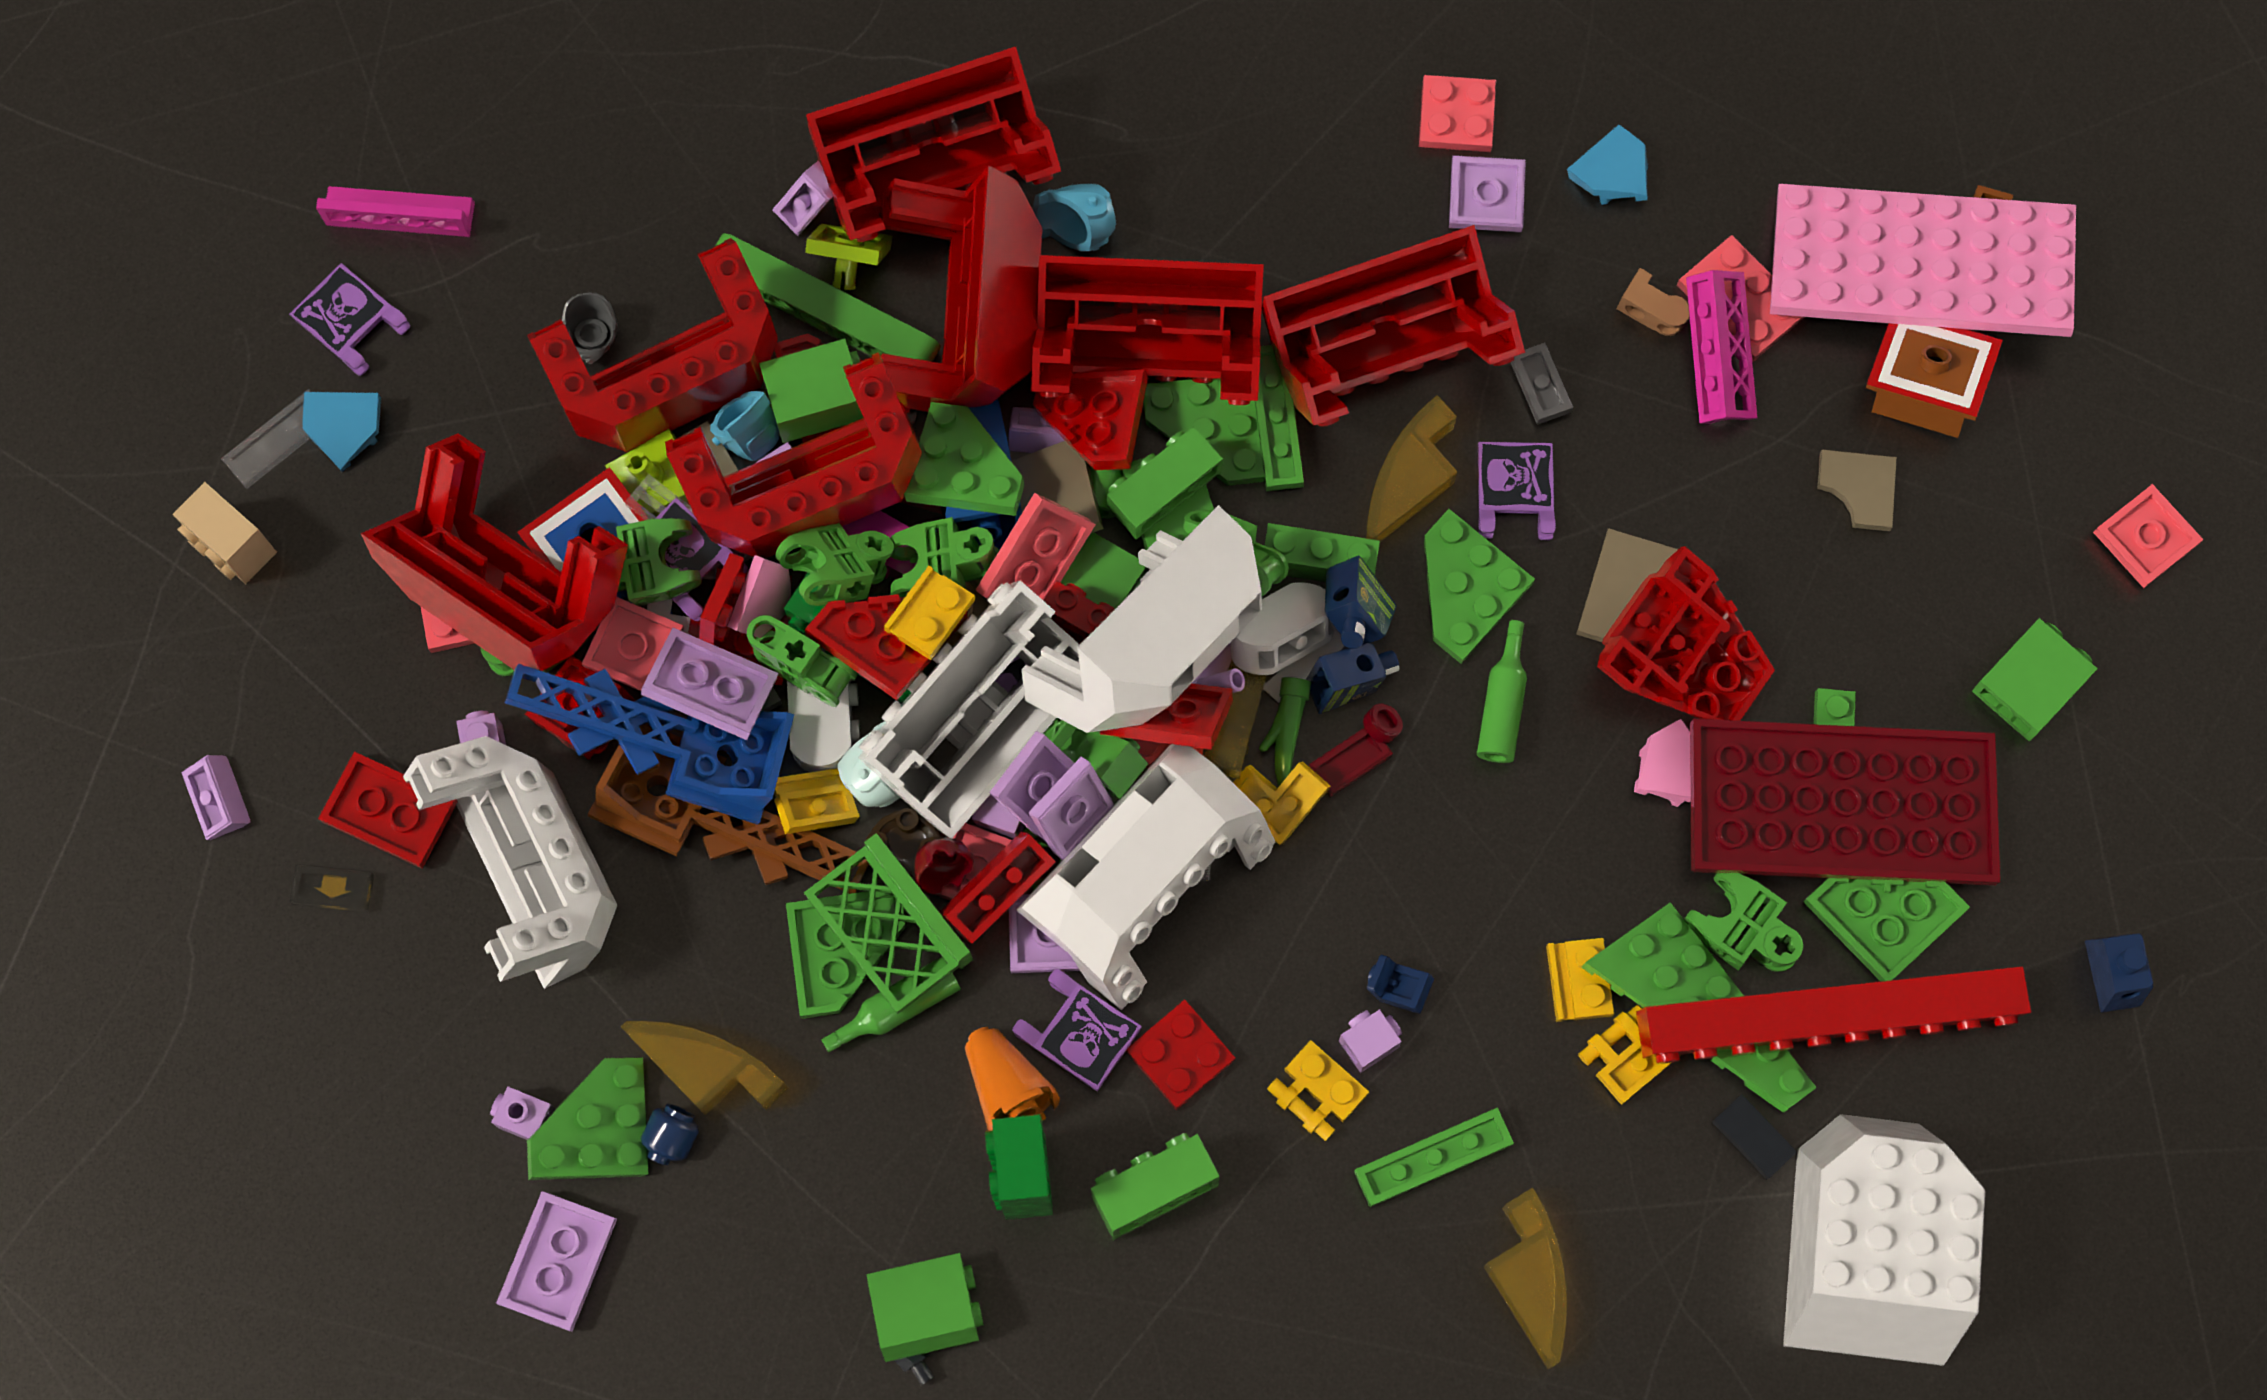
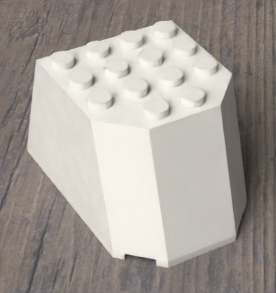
(1882, 1243)

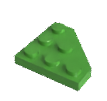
(1227, 427)
(963, 465)
(1468, 585)
(1886, 919)
(822, 965)
(595, 1127)

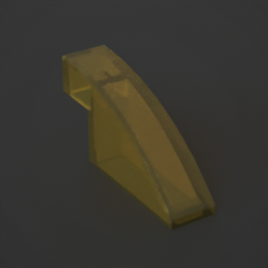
(1412, 471)
(1238, 726)
(704, 1064)
(1533, 1277)

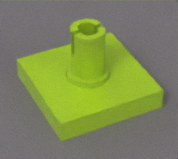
(834, 243)
(652, 460)

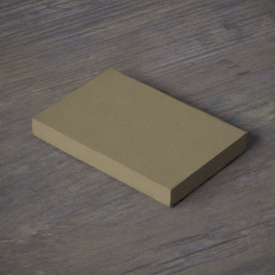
(1060, 477)
(1619, 573)

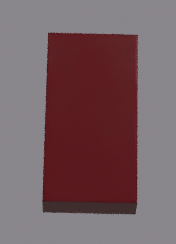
(1350, 761)

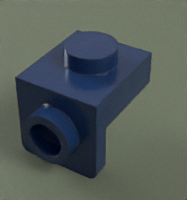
(1399, 984)

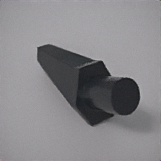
(918, 1366)

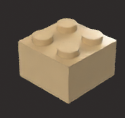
(223, 534)

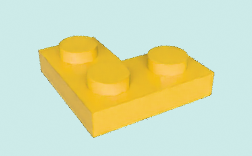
(1289, 803)

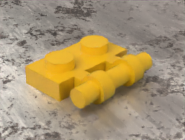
(1627, 1071)
(1326, 1082)

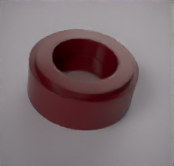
(1383, 723)

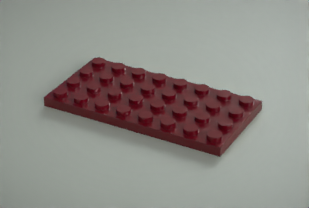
(1844, 802)

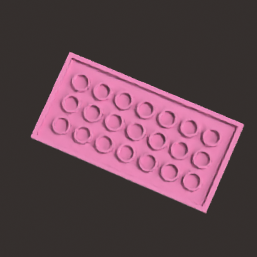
(1924, 260)

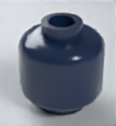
(669, 1134)

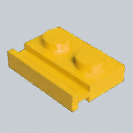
(929, 612)
(814, 801)
(1574, 990)

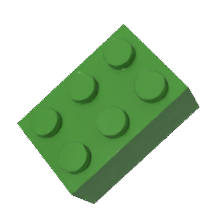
(1154, 1185)

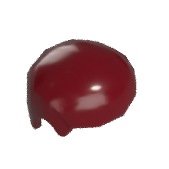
(942, 863)

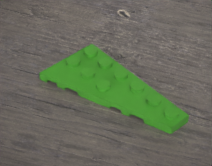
(1670, 965)

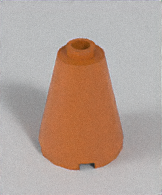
(1006, 1079)

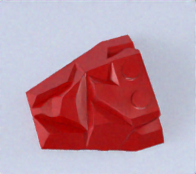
(1686, 644)

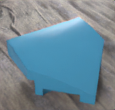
(1613, 167)
(341, 423)

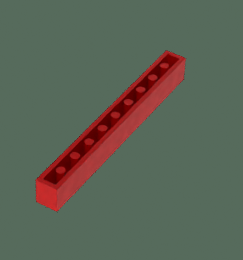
(1833, 1013)

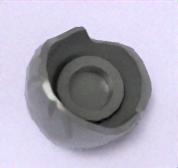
(590, 324)

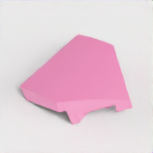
(763, 593)
(1666, 764)

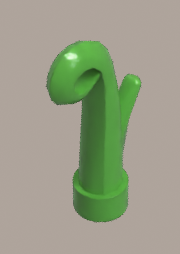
(1286, 725)

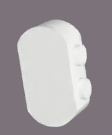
(1284, 630)
(819, 731)

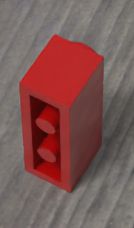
(997, 887)

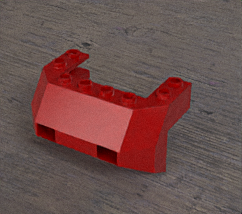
(926, 139)
(988, 288)
(1148, 322)
(1378, 329)
(673, 378)
(811, 484)
(485, 579)

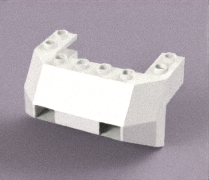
(1159, 636)
(968, 709)
(530, 851)
(1140, 865)

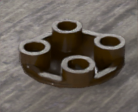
(904, 835)

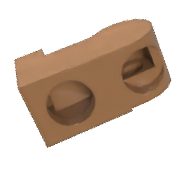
(1653, 307)

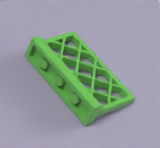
(913, 901)

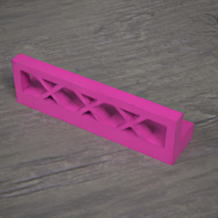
(397, 211)
(1715, 346)

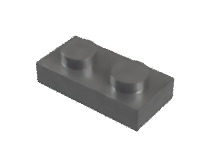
(1541, 384)

